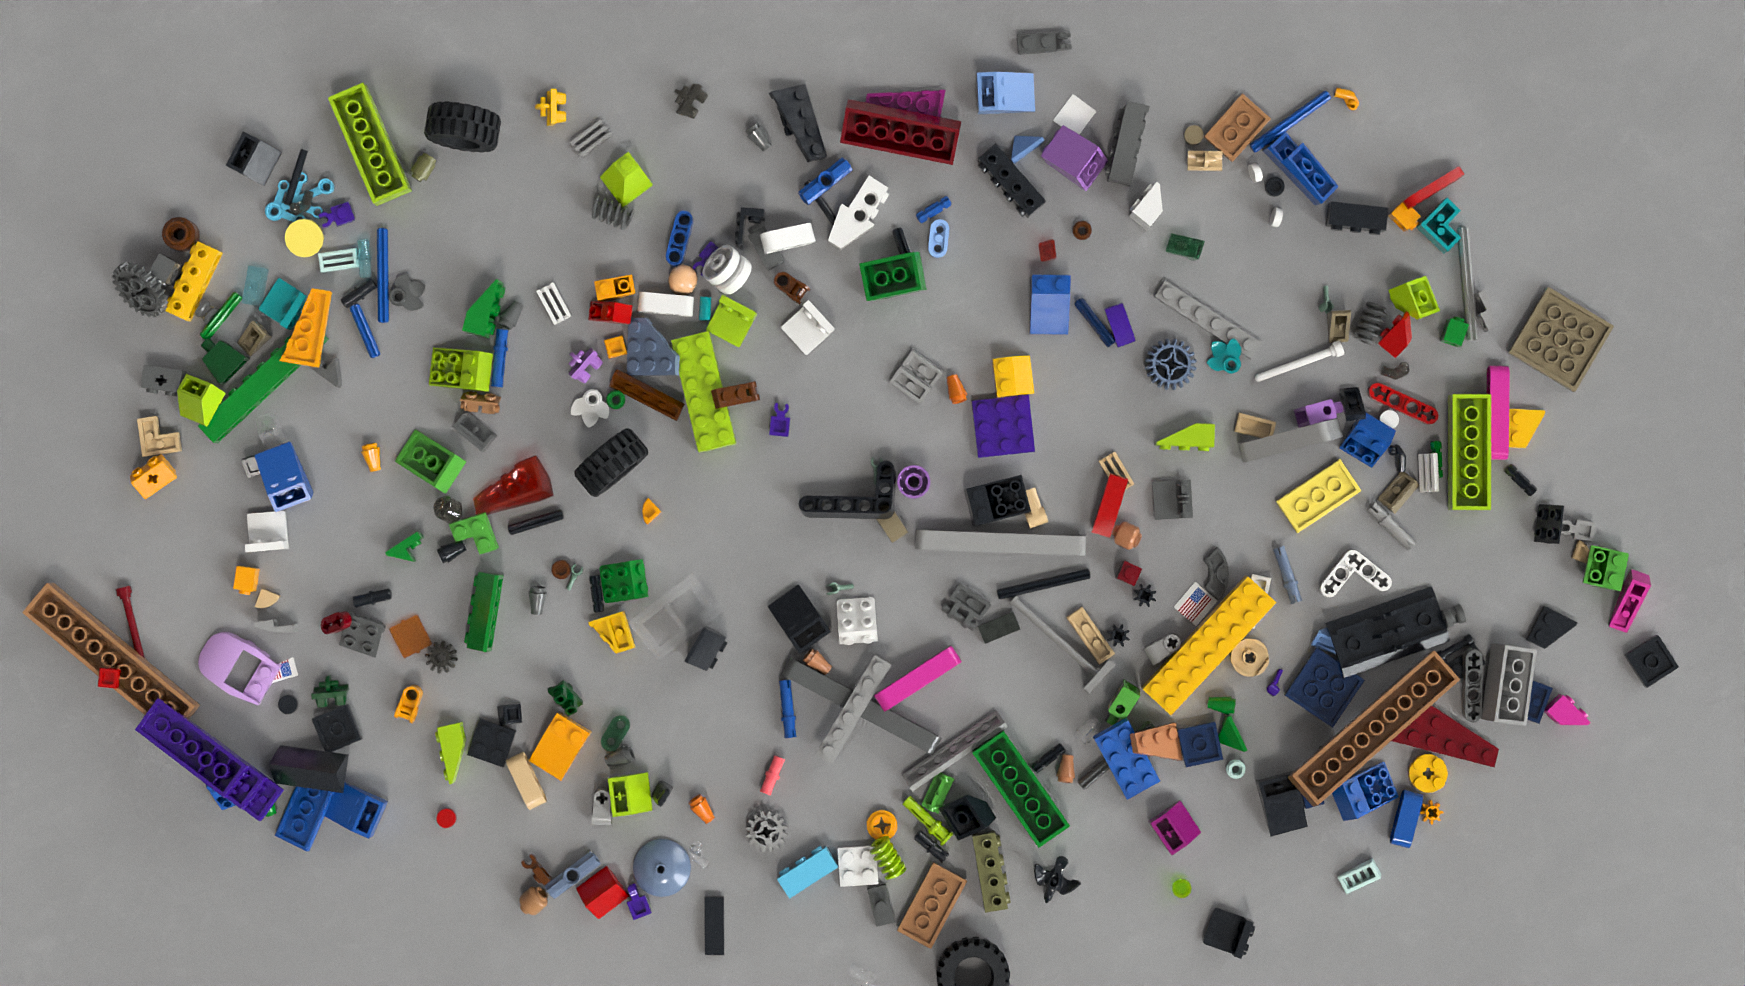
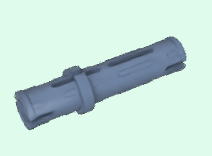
(1287, 575)

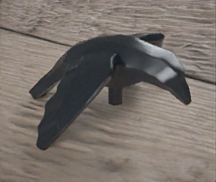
(1054, 879)

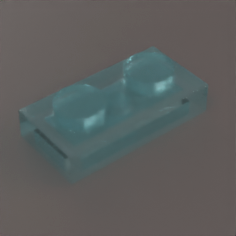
(255, 286)

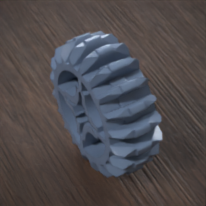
(1168, 373)

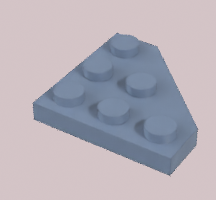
(649, 351)

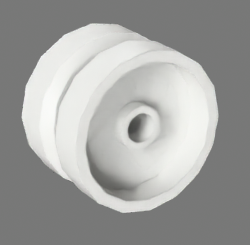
(726, 269)

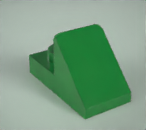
(401, 550)

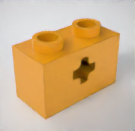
(149, 484)

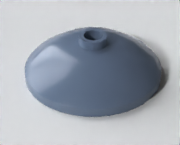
(666, 854)

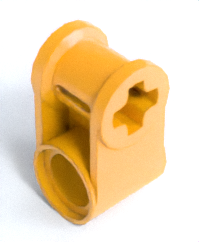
(408, 707)

